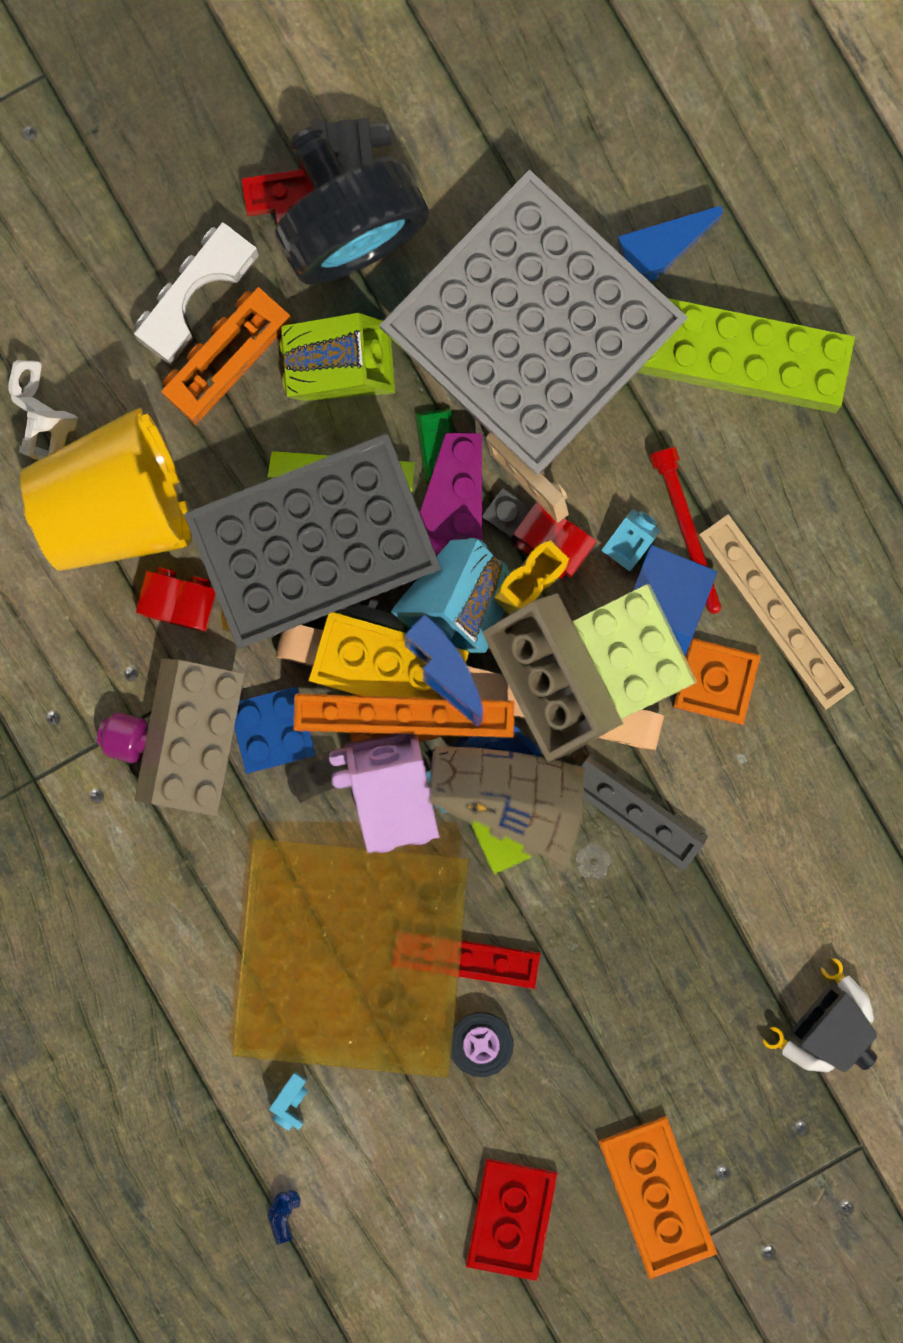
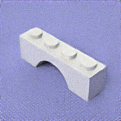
(222, 257)

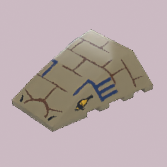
(513, 796)

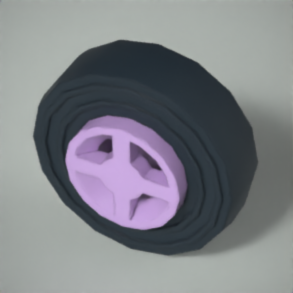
(491, 1033)

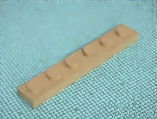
(776, 612)

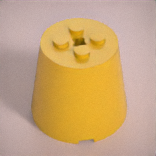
(106, 496)

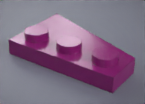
(455, 490)

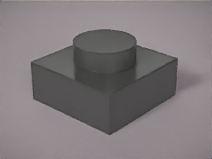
(506, 513)

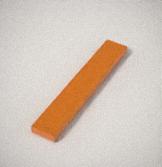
(399, 716)

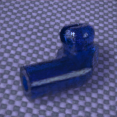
(279, 1213)

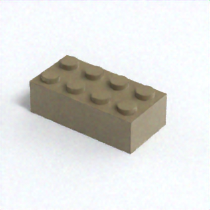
(552, 677)
(189, 737)

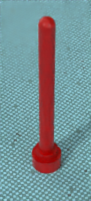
(666, 464)

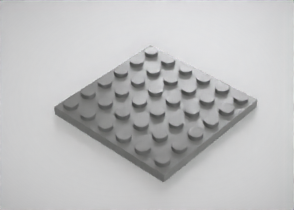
(533, 322)

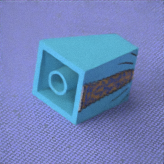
(458, 595)

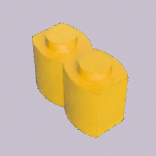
(534, 575)

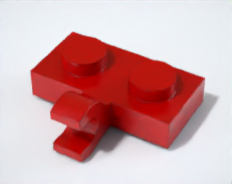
(275, 192)

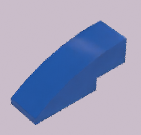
(444, 668)

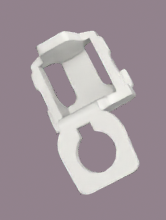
(39, 416)

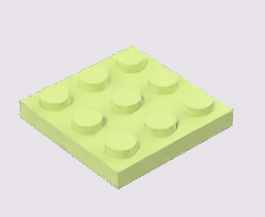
(635, 651)

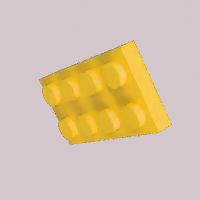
(369, 660)

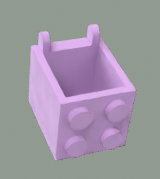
(388, 790)

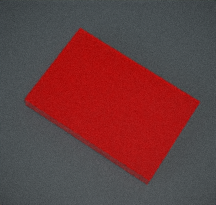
(511, 1219)

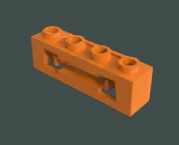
(224, 334)

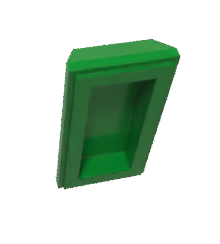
(431, 431)

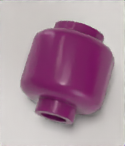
(123, 737)

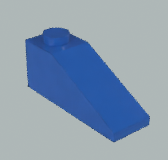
(660, 246)

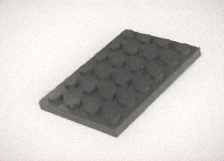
(312, 541)

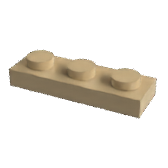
(546, 494)

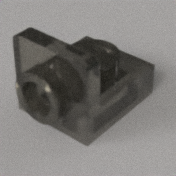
(312, 777)

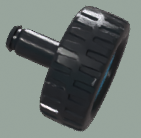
(348, 215)

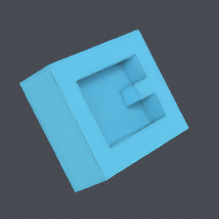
(631, 539)
(291, 1094)

